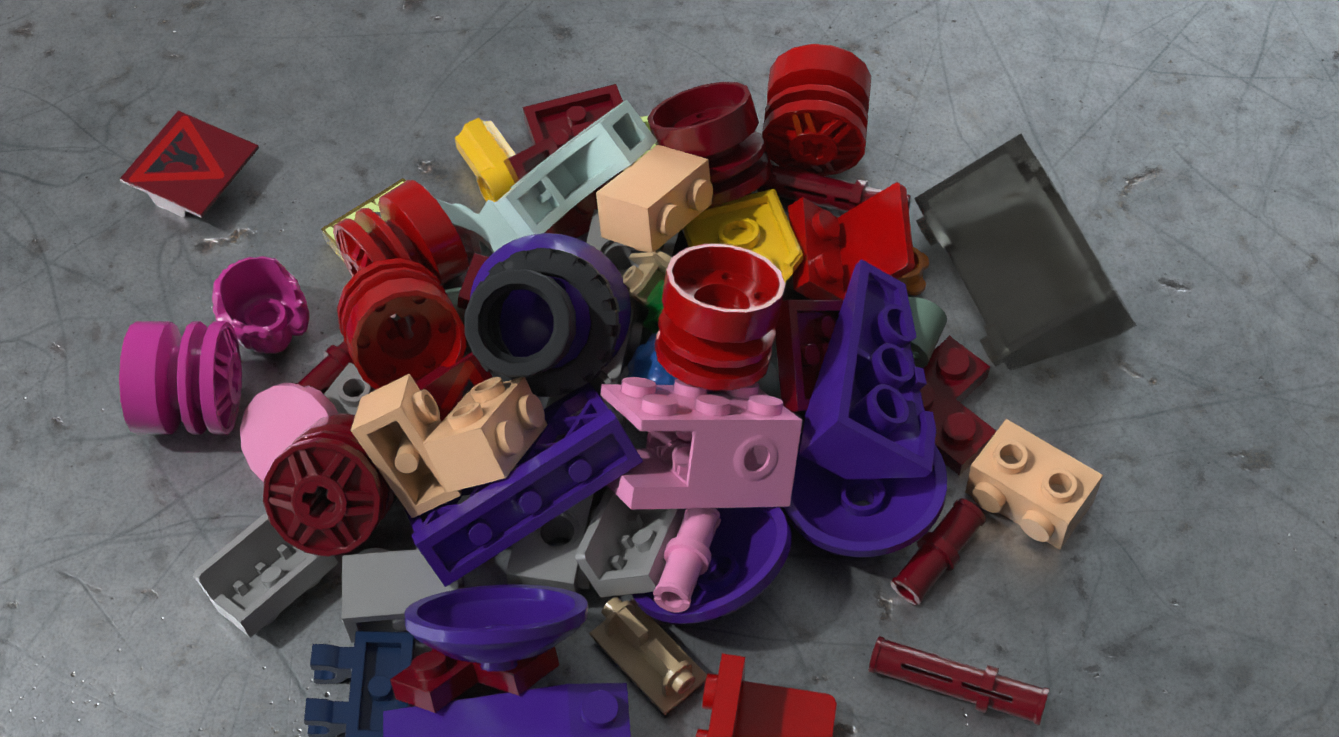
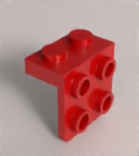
(762, 709)

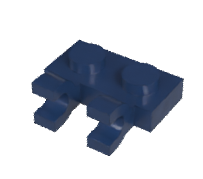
(370, 666)

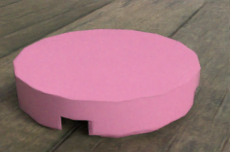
(277, 419)

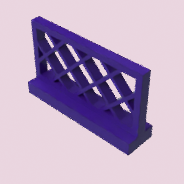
(542, 486)

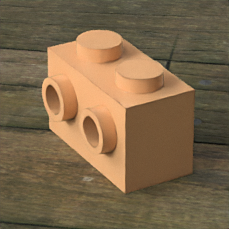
(654, 198)
(392, 432)
(486, 433)
(1032, 484)

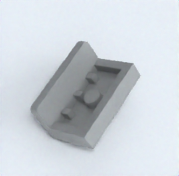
(626, 546)
(259, 576)

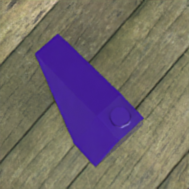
(867, 397)
(537, 712)

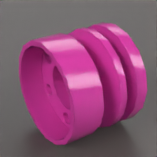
(180, 378)

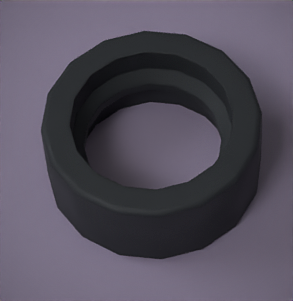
(477, 323)

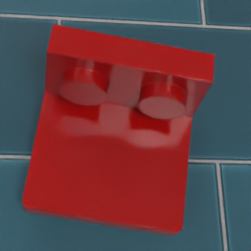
(833, 246)

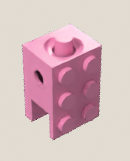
(706, 446)

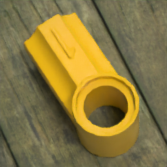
(485, 154)

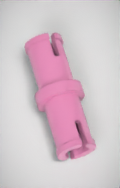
(686, 559)

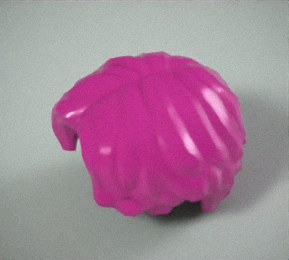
(261, 304)

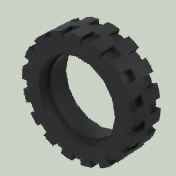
(603, 315)

